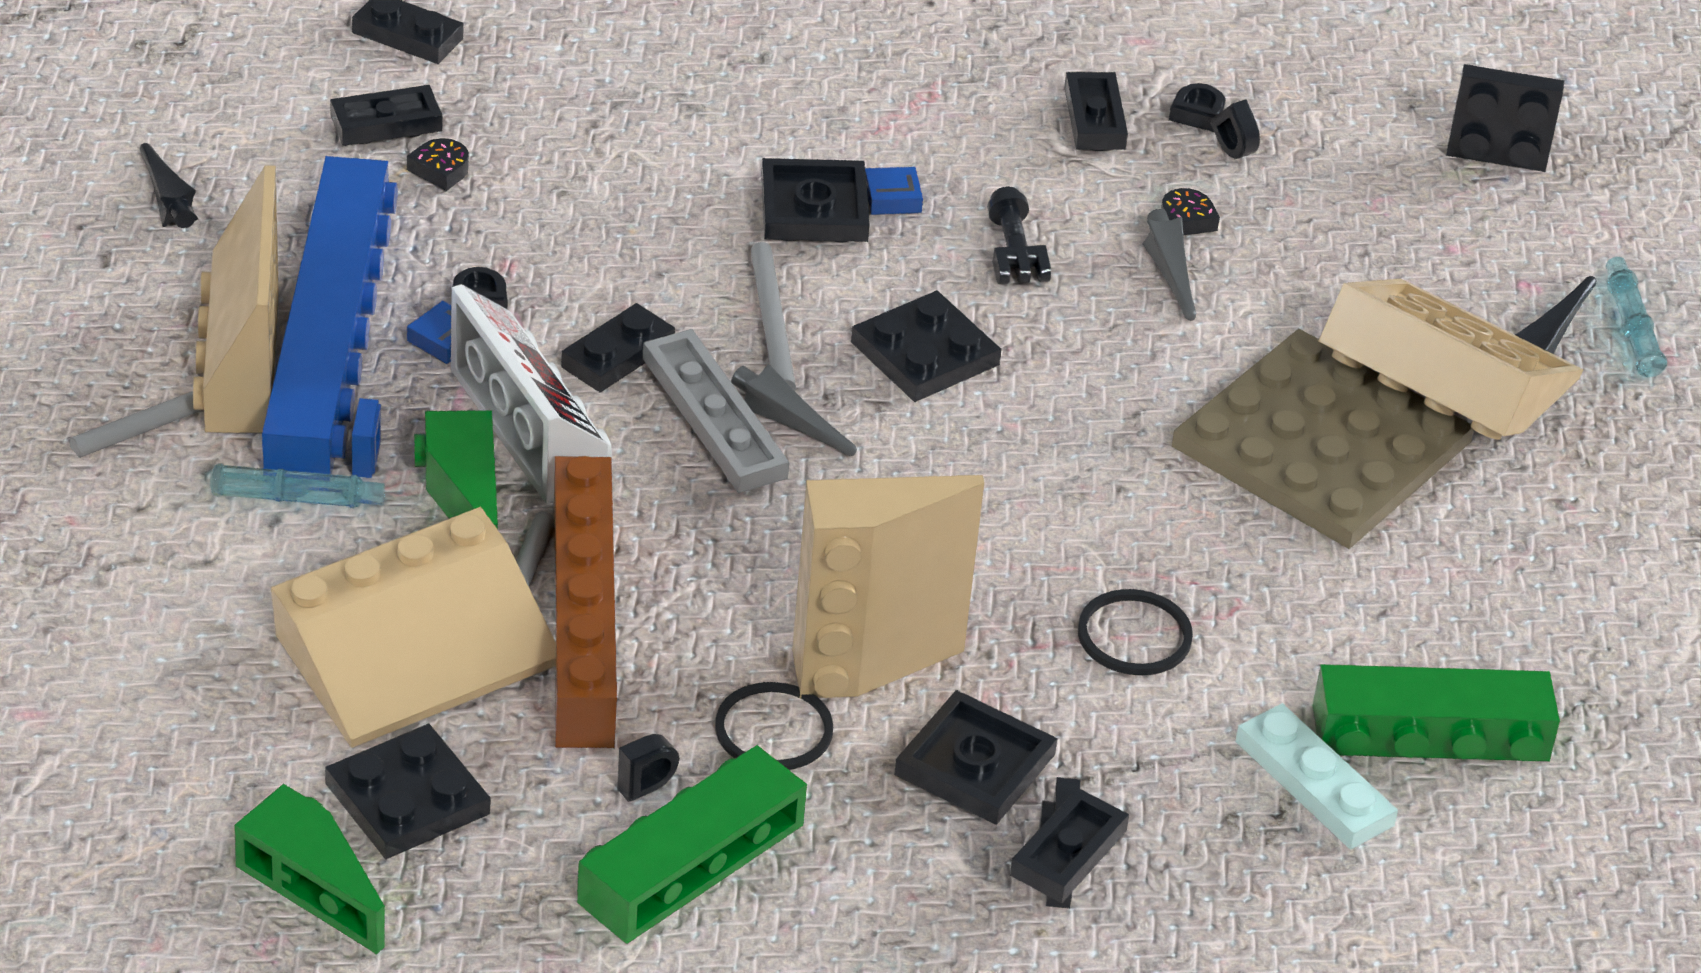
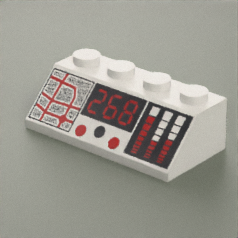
(527, 398)

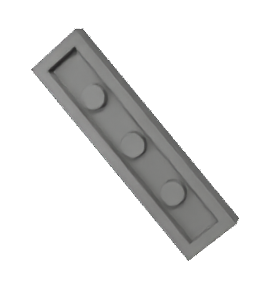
(715, 411)

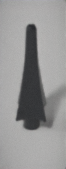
(172, 192)
(1551, 326)

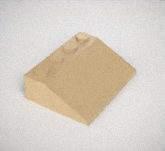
(240, 316)
(1445, 355)
(883, 579)
(413, 626)

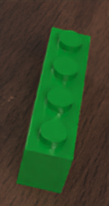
(1436, 712)
(690, 843)

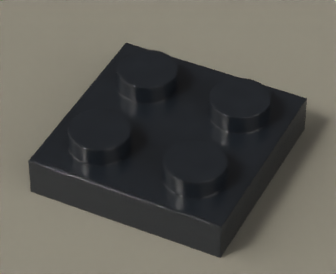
(1505, 117)
(815, 200)
(926, 345)
(975, 757)
(407, 791)

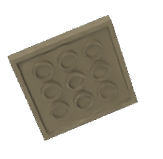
(1322, 439)

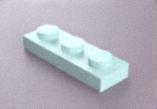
(1316, 776)

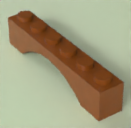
(584, 603)

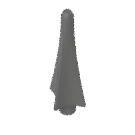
(1167, 249)
(775, 399)

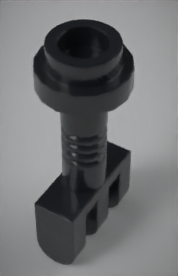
(1008, 209)

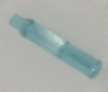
(1636, 322)
(295, 486)

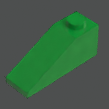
(459, 461)
(305, 857)

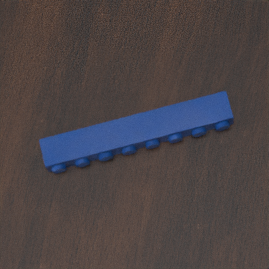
(328, 317)

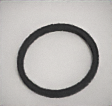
(1135, 668)
(779, 687)

